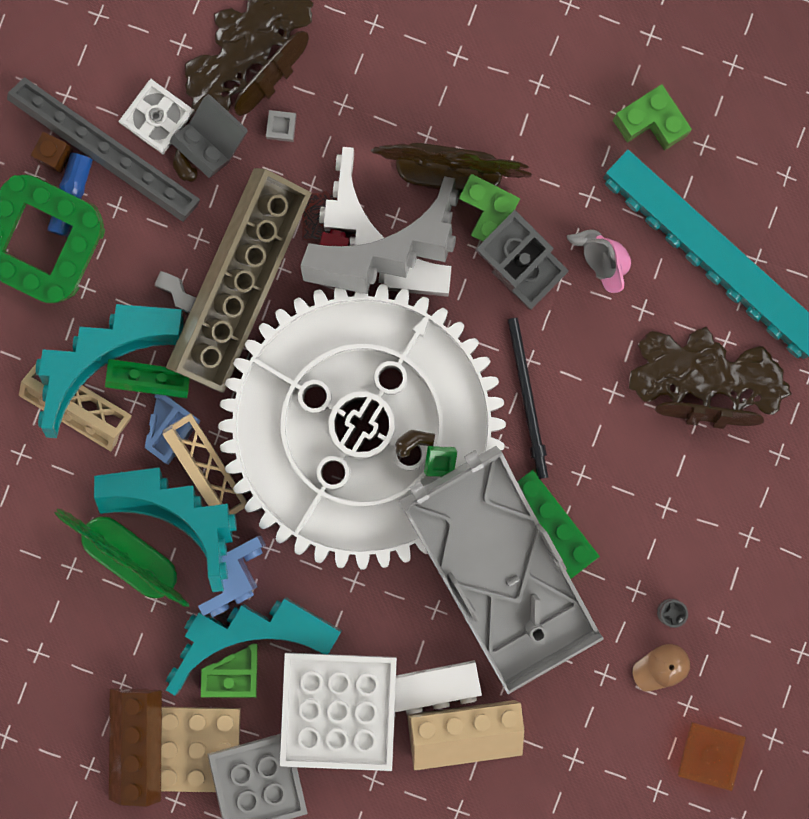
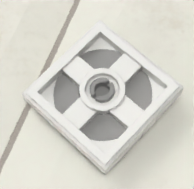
(156, 116)

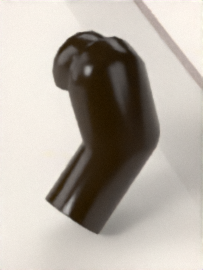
(183, 167)
(411, 440)

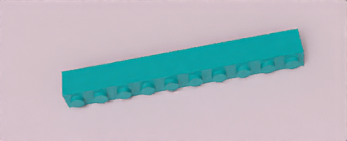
(711, 251)

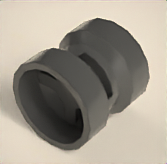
(677, 613)

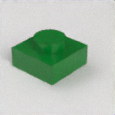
(440, 461)

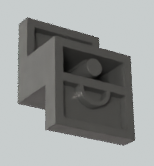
(522, 259)

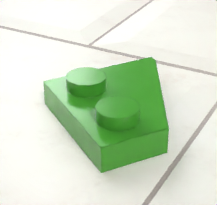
(232, 676)

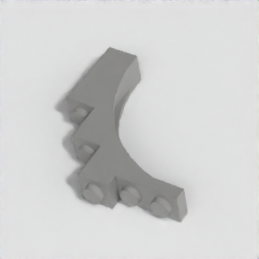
(357, 265)

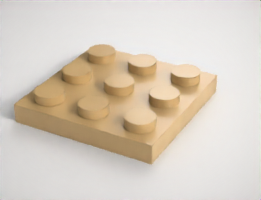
(187, 740)

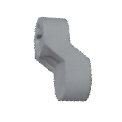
(174, 286)

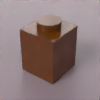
(51, 152)

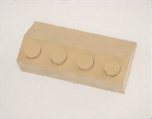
(466, 734)

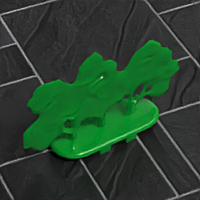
(127, 556)

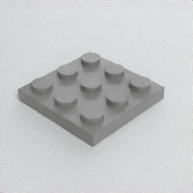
(253, 782)

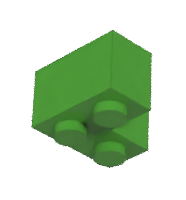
(653, 112)
(491, 200)

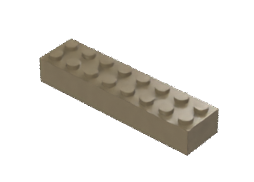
(239, 279)

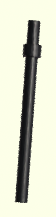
(537, 450)

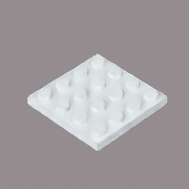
(338, 711)

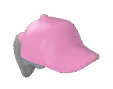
(605, 257)

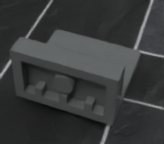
(210, 137)

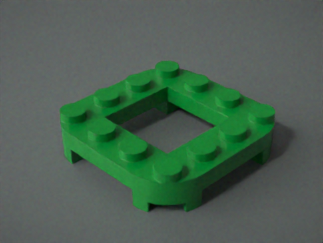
(76, 253)

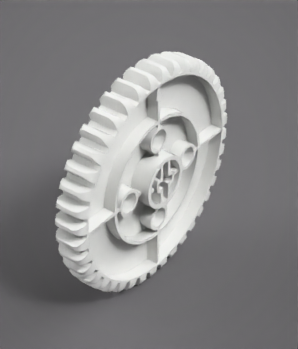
(344, 351)

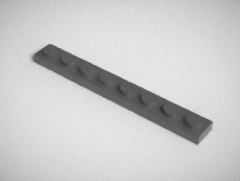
(103, 149)

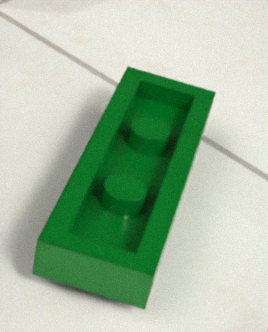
(145, 379)

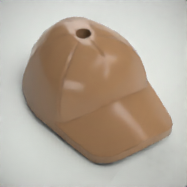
(653, 670)

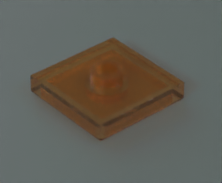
(711, 756)

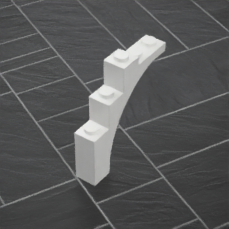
(349, 217)

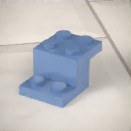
(239, 581)

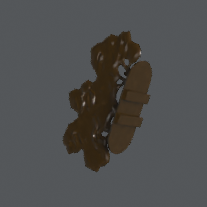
(245, 41)
(429, 163)
(704, 371)

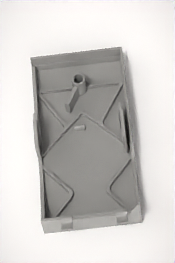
(501, 568)

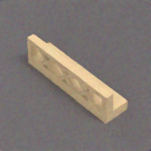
(77, 417)
(193, 467)

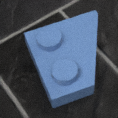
(165, 414)

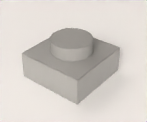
(281, 126)

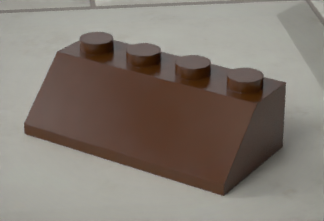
(135, 746)

